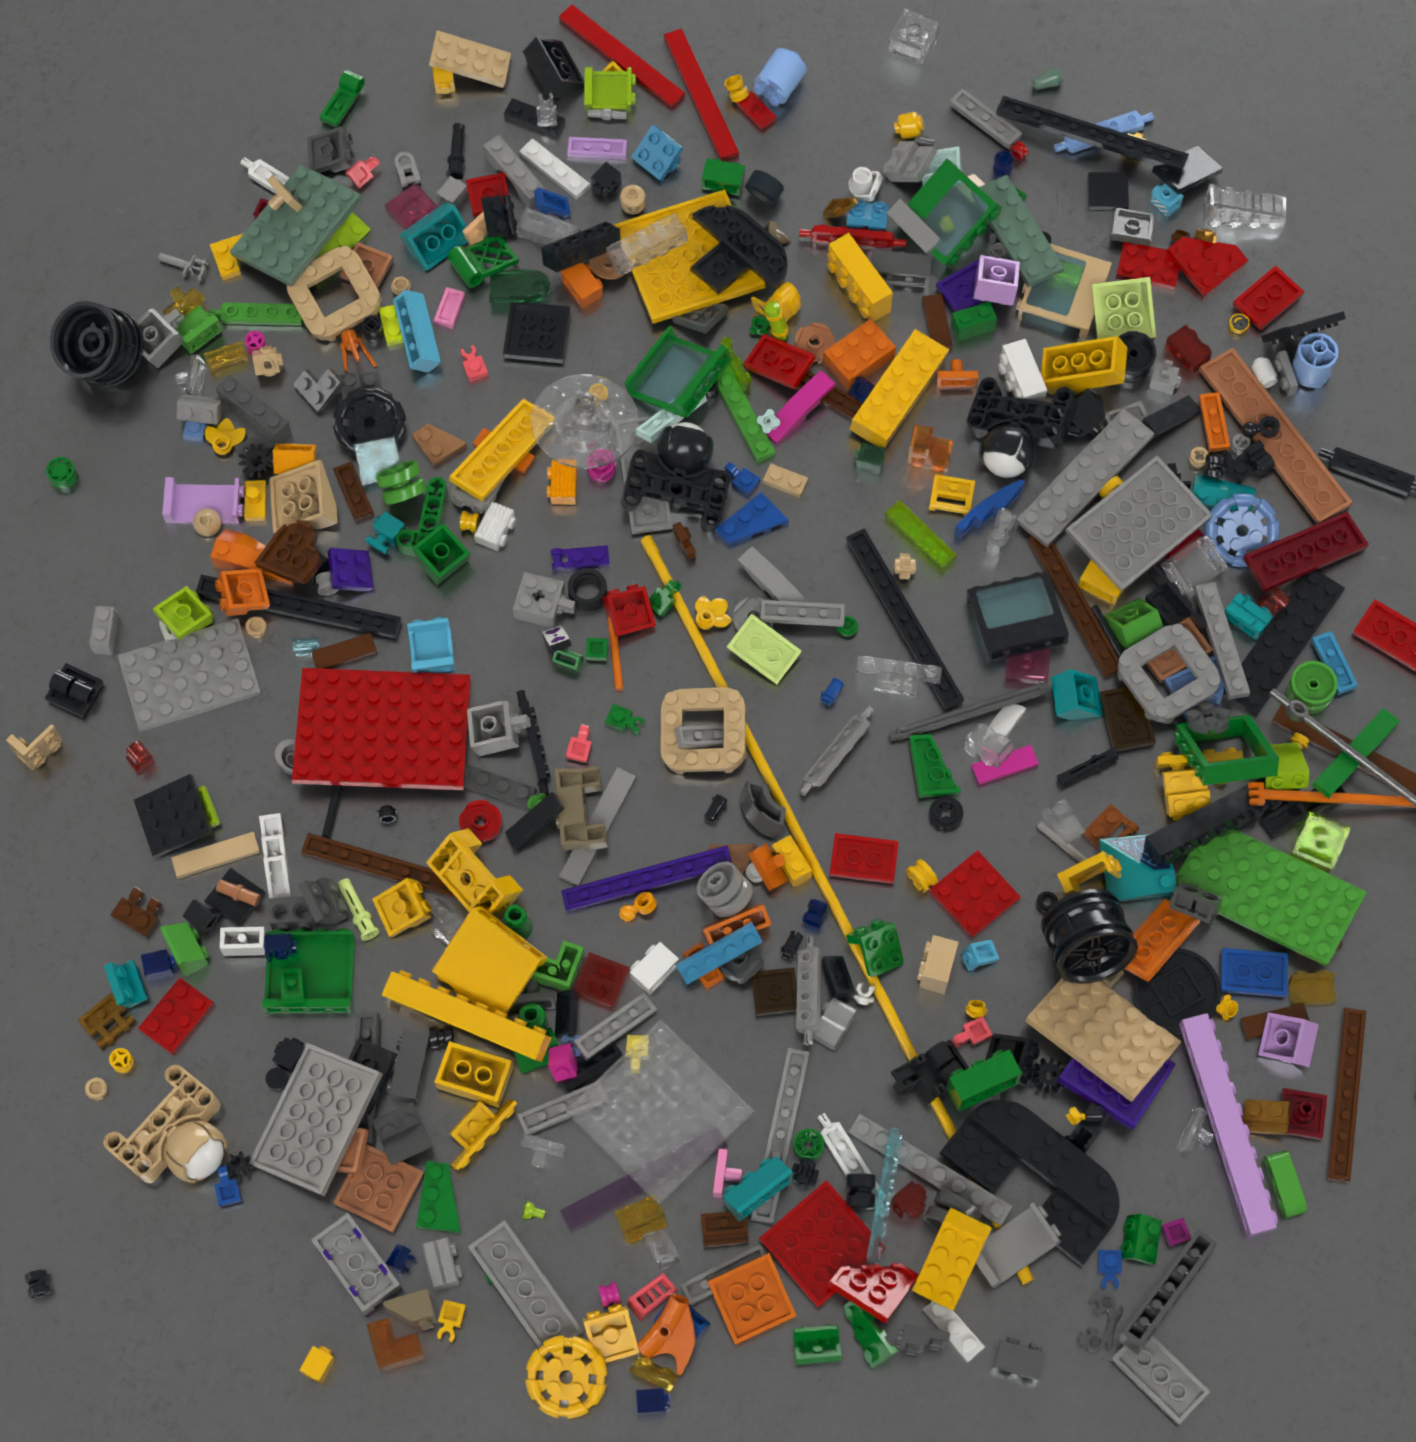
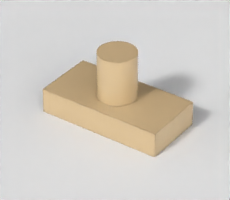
(282, 196)

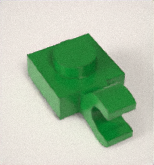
(662, 598)

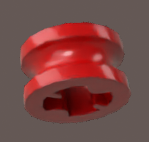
(1018, 150)

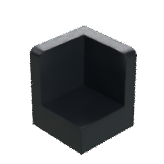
(201, 916)

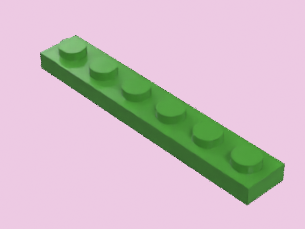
(744, 416)

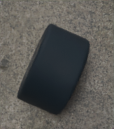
(764, 187)

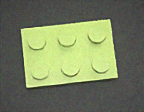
(764, 649)

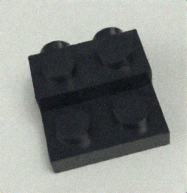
(1023, 1050)

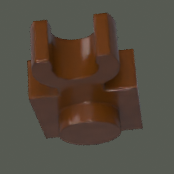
(683, 537)

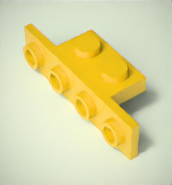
(476, 1127)

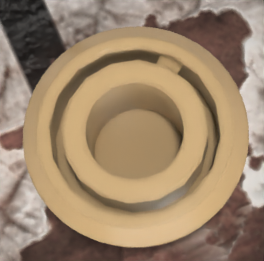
(207, 522)

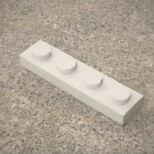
(554, 169)

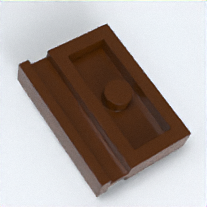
(723, 1230)

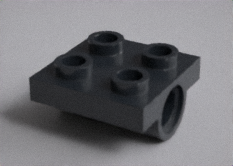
(73, 689)

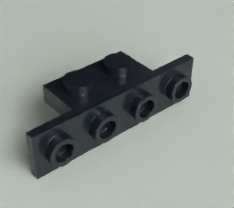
(1170, 603)

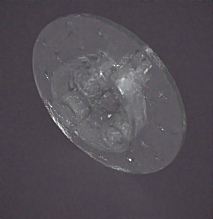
(582, 408)

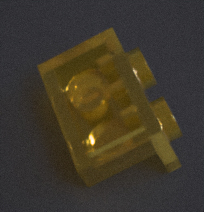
(1312, 988)
(640, 1219)

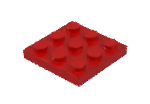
(974, 894)

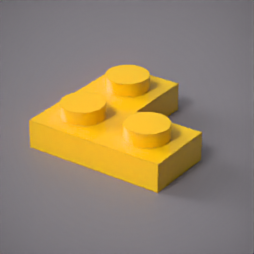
(225, 261)

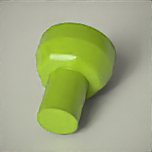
(529, 1211)

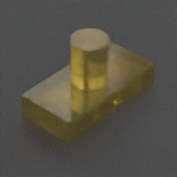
(184, 302)

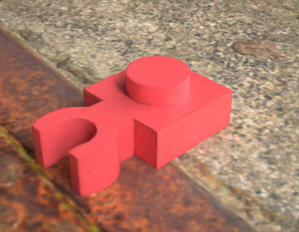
(473, 366)

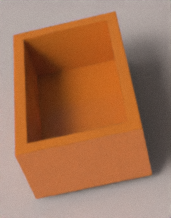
(859, 354)

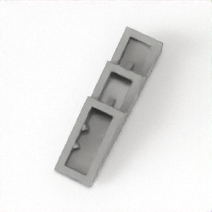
(768, 577)

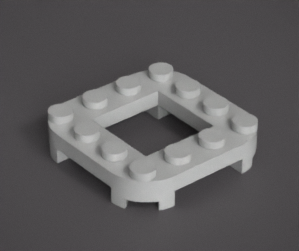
(1183, 642)

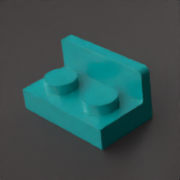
(126, 983)

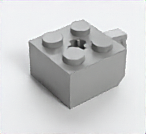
(160, 335)
(550, 604)
(495, 727)

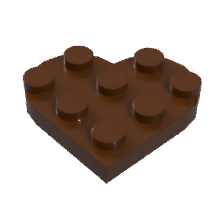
(291, 553)

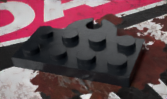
(1303, 329)

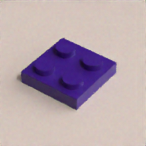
(350, 569)

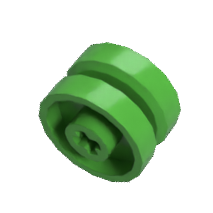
(401, 482)
(1313, 685)

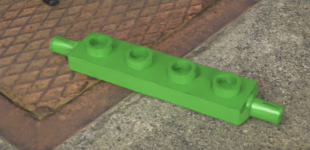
(258, 314)

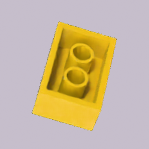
(474, 1074)

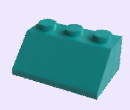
(435, 235)
(1213, 490)
(757, 1187)

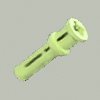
(361, 917)

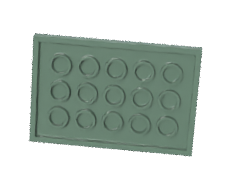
(288, 240)

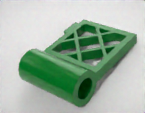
(468, 264)

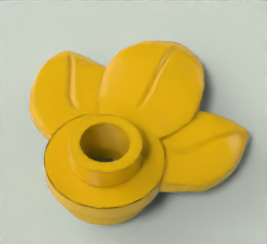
(224, 434)
(713, 611)

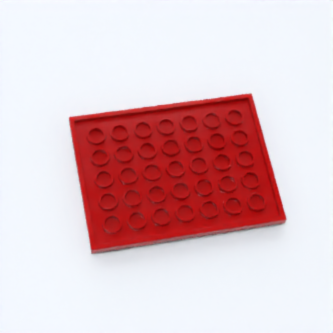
(381, 729)

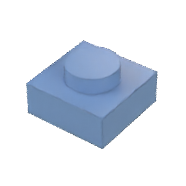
(194, 431)

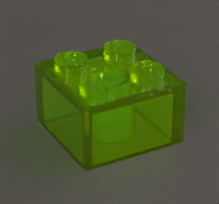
(1320, 839)

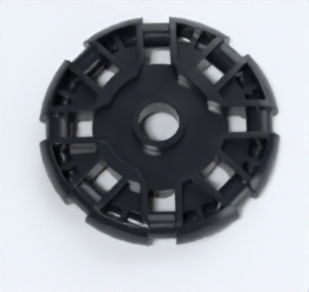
(368, 410)

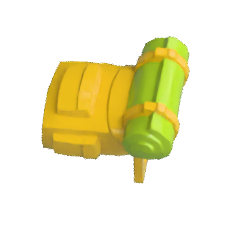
(779, 309)

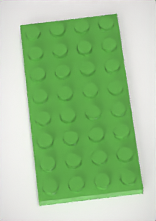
(1274, 894)

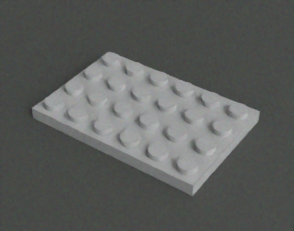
(1139, 523)
(189, 675)
(315, 1119)

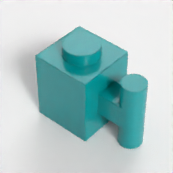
(385, 529)

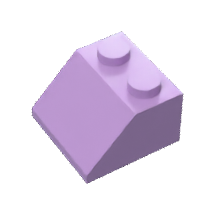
(1288, 1039)

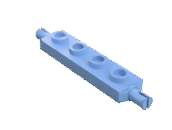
(1125, 123)

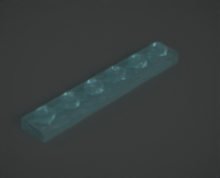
(882, 1205)

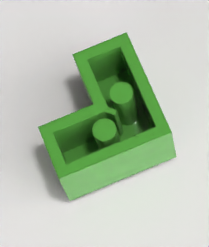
(563, 971)

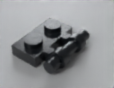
(494, 216)

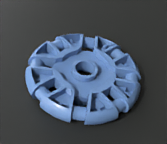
(1238, 517)

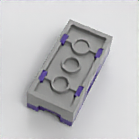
(356, 1263)

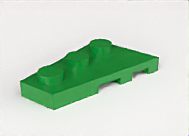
(930, 771)

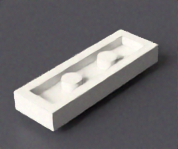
(960, 1335)

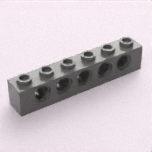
(1167, 1292)

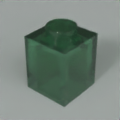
(869, 458)

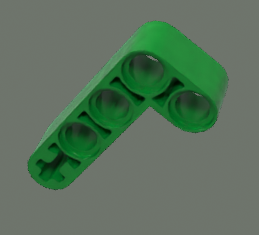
(427, 517)

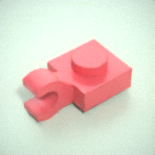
(360, 171)
(580, 747)
(974, 1031)

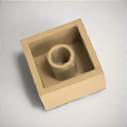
(939, 961)

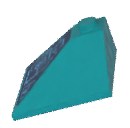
(1139, 873)

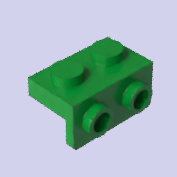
(1141, 1238)
(817, 1344)

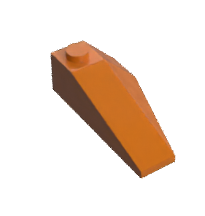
(239, 552)

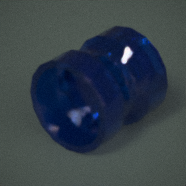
(1003, 163)
(815, 913)

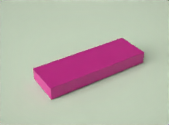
(1018, 761)

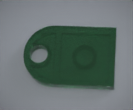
(518, 286)

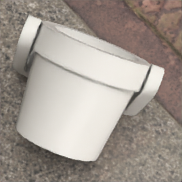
(862, 185)

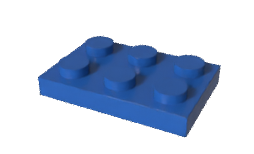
(1254, 972)

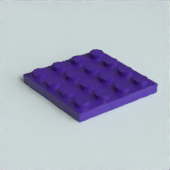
(1094, 1089)

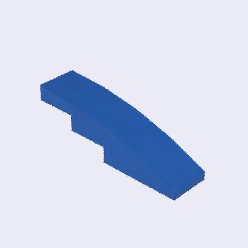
(990, 506)

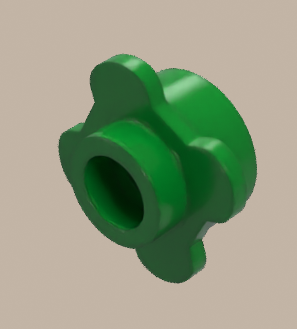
(757, 321)

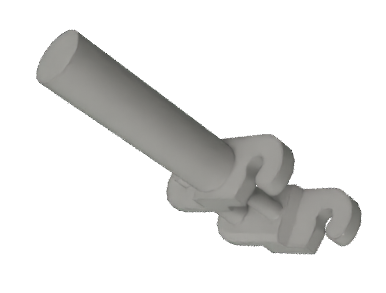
(187, 265)

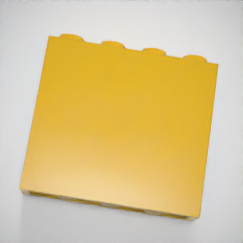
(488, 962)

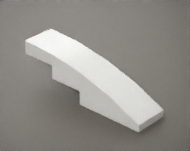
(275, 856)

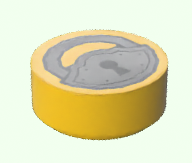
(1239, 323)

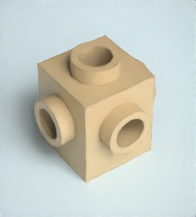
(267, 361)

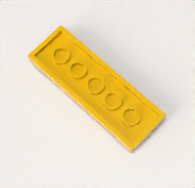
(497, 453)

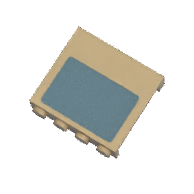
(1069, 294)

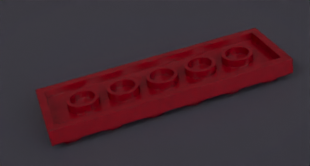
(1305, 551)

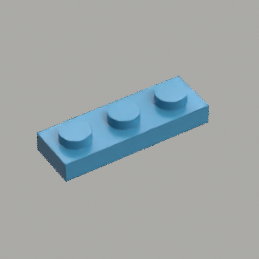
(1332, 656)

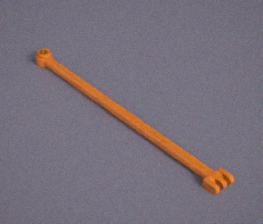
(1313, 796)

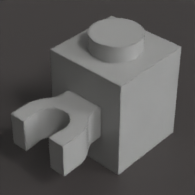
(1165, 377)

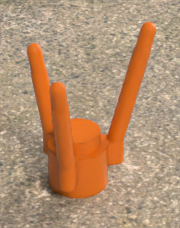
(351, 342)

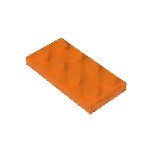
(1159, 939)

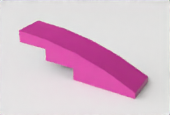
(800, 405)

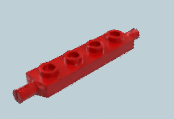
(862, 236)

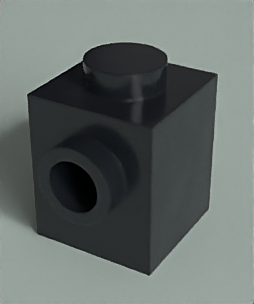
(606, 180)
(288, 1053)

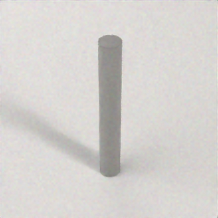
(1060, 842)

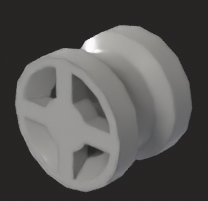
(324, 582)

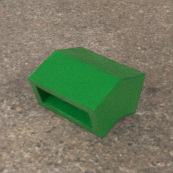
(578, 657)

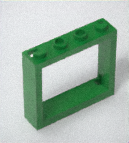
(1261, 766)

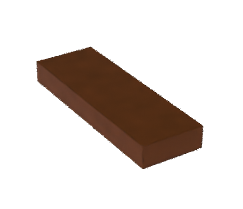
(937, 320)
(353, 491)
(344, 652)
(1254, 1025)

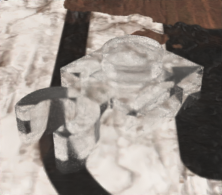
(546, 112)

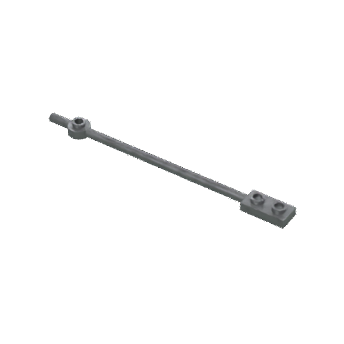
(1299, 712)

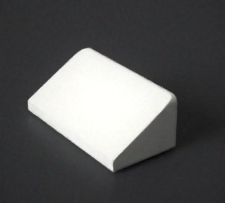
(1007, 719)

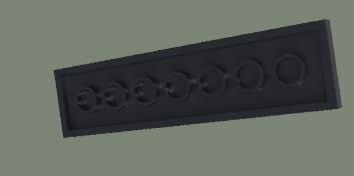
(1286, 638)

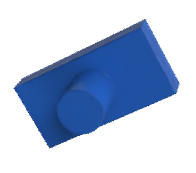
(552, 203)

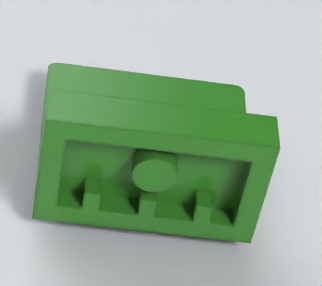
(198, 329)

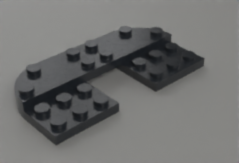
(1003, 1134)

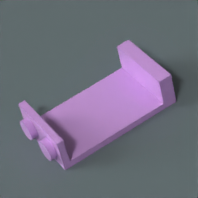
(185, 500)

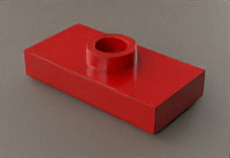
(757, 111)

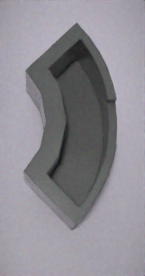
(761, 808)

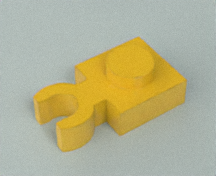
(451, 1316)

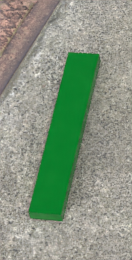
(1365, 744)

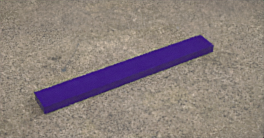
(643, 879)

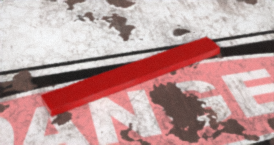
(621, 55)
(701, 95)

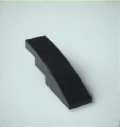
(1293, 814)

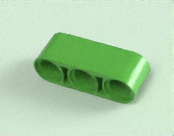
(1285, 1184)

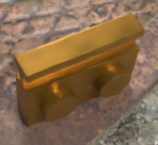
(1267, 1116)

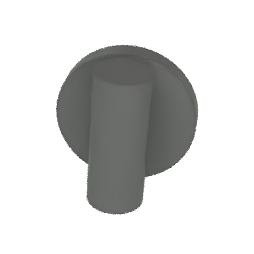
(924, 141)

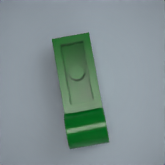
(349, 88)

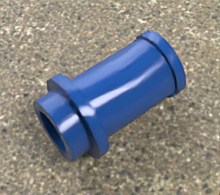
(829, 695)

